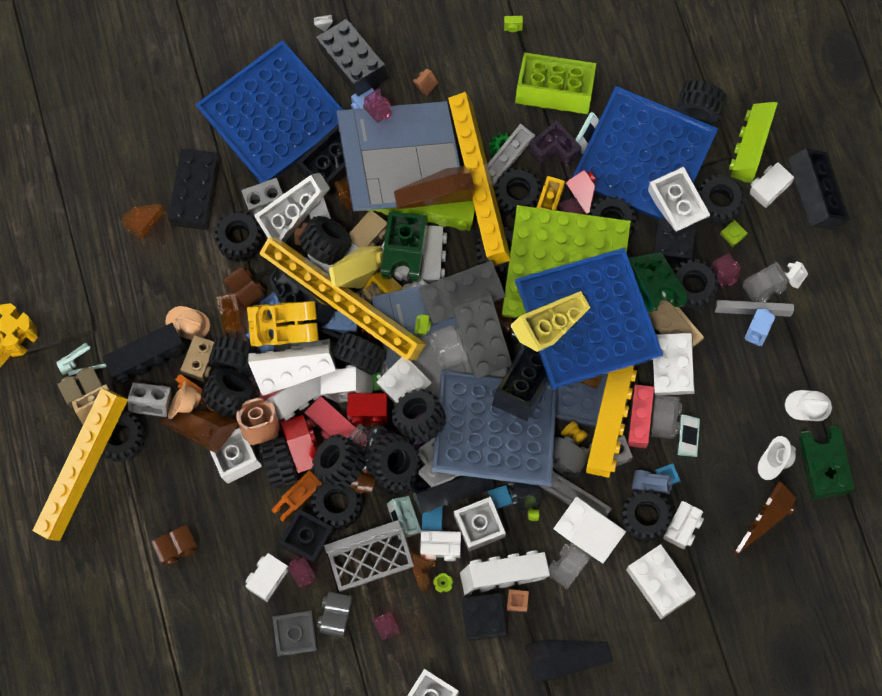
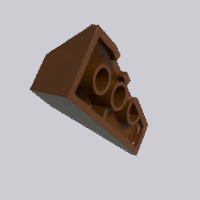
(443, 187)
(203, 428)
(773, 511)

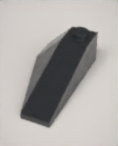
(292, 291)

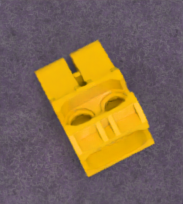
(281, 316)
(13, 331)

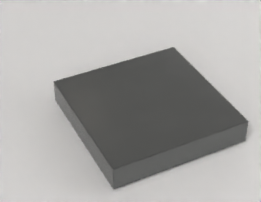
(294, 633)

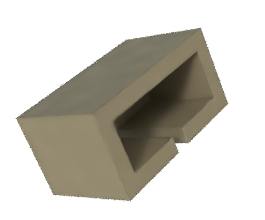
(80, 385)

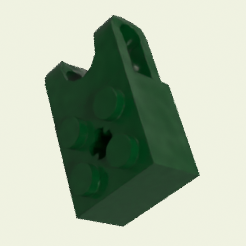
(405, 250)
(657, 281)
(823, 459)

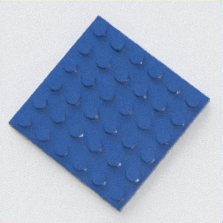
(271, 112)
(639, 144)
(613, 330)

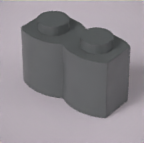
(335, 614)

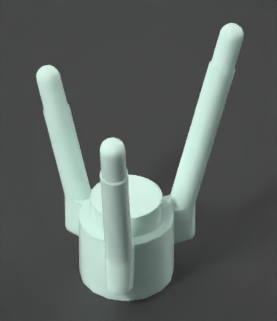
(67, 363)

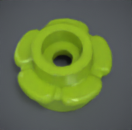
(448, 582)

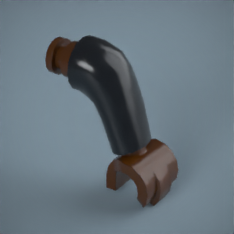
(365, 481)

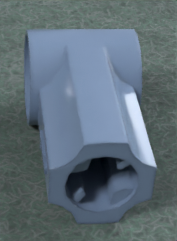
(647, 480)

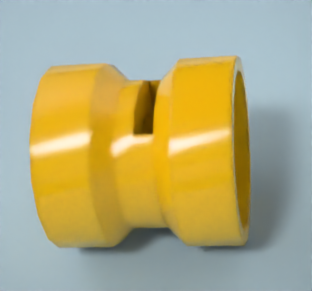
(574, 432)

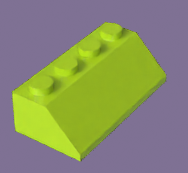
(753, 141)

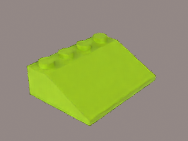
(555, 83)

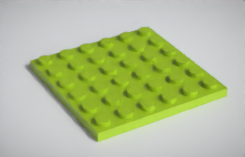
(553, 239)

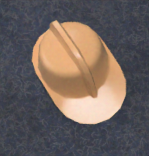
(188, 322)
(184, 401)

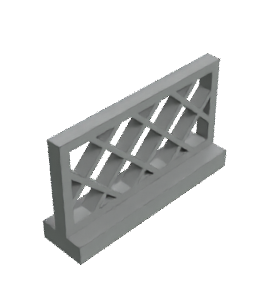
(364, 539)

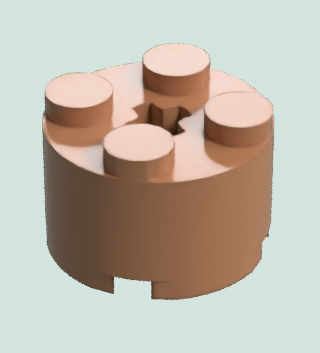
(258, 421)

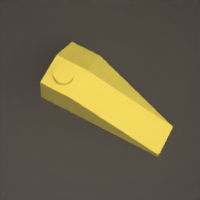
(357, 267)
(549, 323)

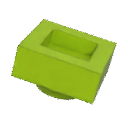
(513, 23)
(733, 233)
(422, 325)

